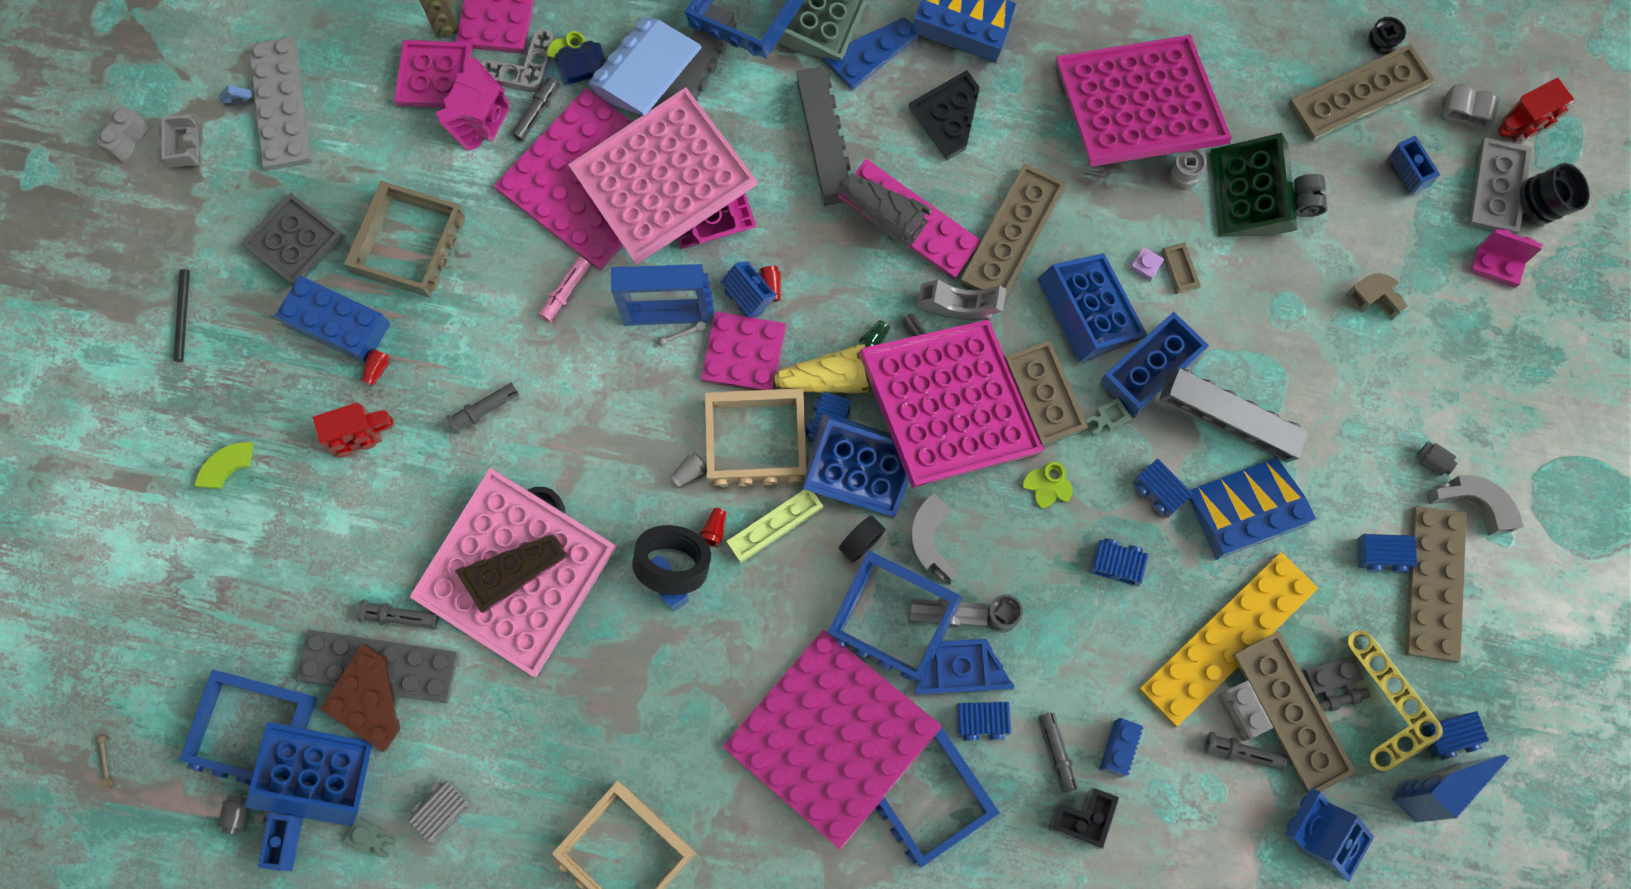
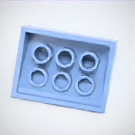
(643, 66)

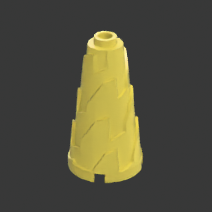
(830, 373)

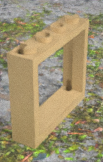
(747, 399)
(582, 878)

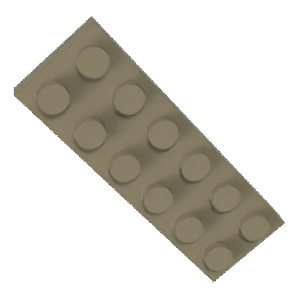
(1361, 92)
(1014, 230)
(1436, 585)
(1294, 713)

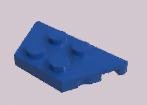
(964, 668)

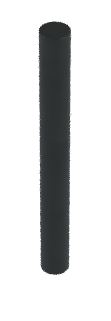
(181, 315)

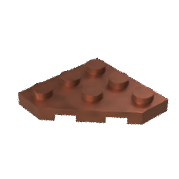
(365, 699)

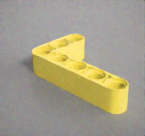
(1399, 700)

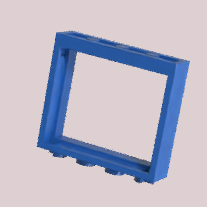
(763, 48)
(662, 279)
(864, 649)
(204, 712)
(973, 785)

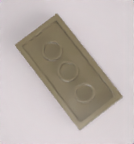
(1046, 392)

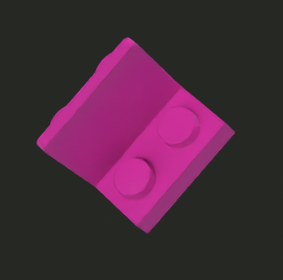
(1504, 257)

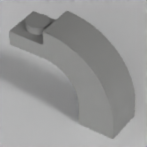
(959, 303)
(1490, 499)
(927, 520)

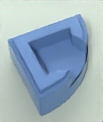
(234, 93)

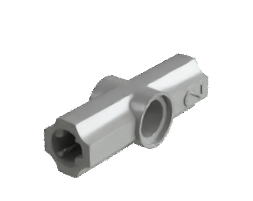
(933, 610)

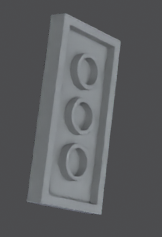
(1497, 185)

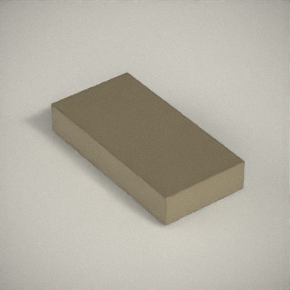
(1180, 268)

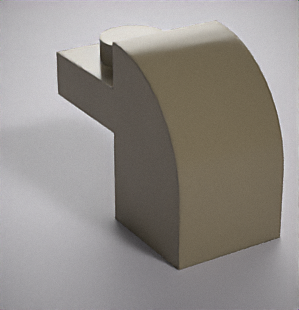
(1379, 290)

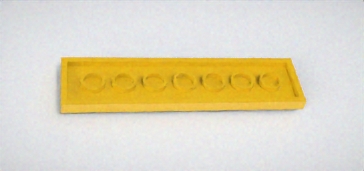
(1243, 621)

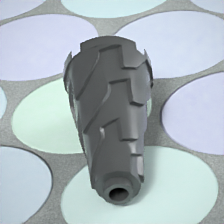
(889, 210)

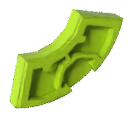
(223, 464)

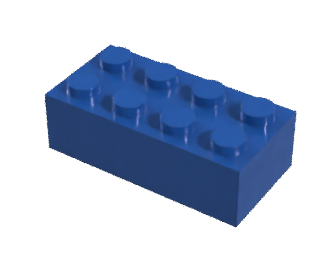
(332, 319)
(1144, 370)

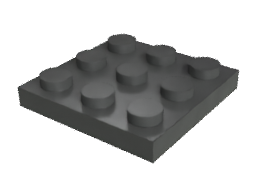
(292, 239)

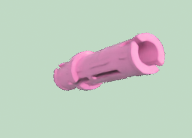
(558, 298)

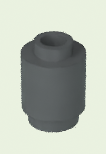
(1437, 458)
(233, 815)

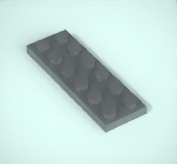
(412, 669)

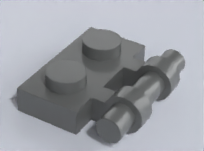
(1335, 675)

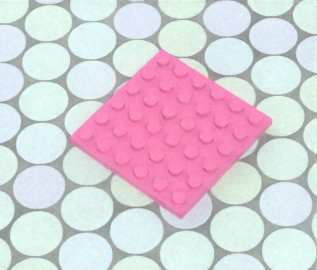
(662, 175)
(536, 616)

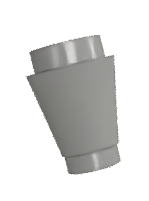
(688, 470)

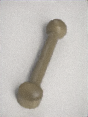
(106, 781)

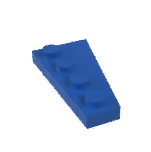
(872, 52)

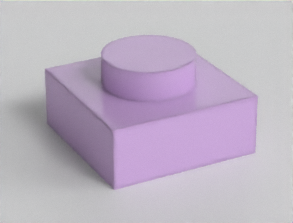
(1147, 264)

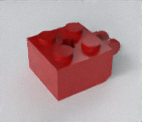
(1536, 110)
(351, 429)

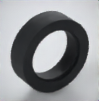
(669, 581)

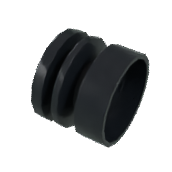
(1554, 193)

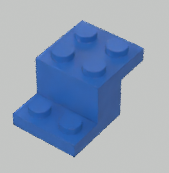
(1329, 834)

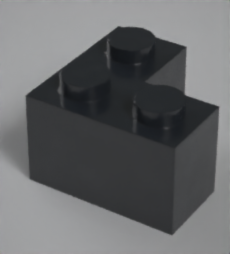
(1091, 824)

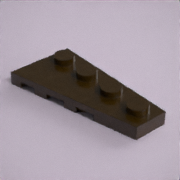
(504, 574)

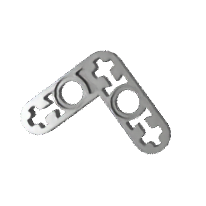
(525, 72)

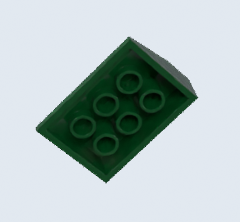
(1254, 187)

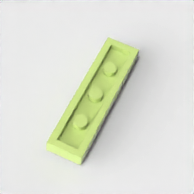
(774, 525)

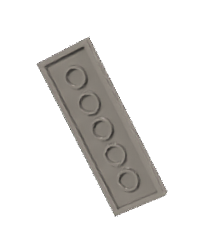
(280, 103)

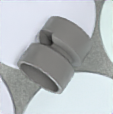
(1187, 169)

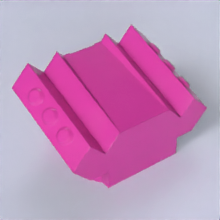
(474, 106)
(725, 222)

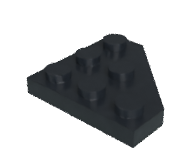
(948, 113)

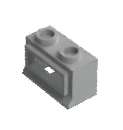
(168, 133)

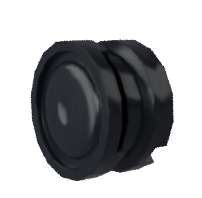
(1386, 35)

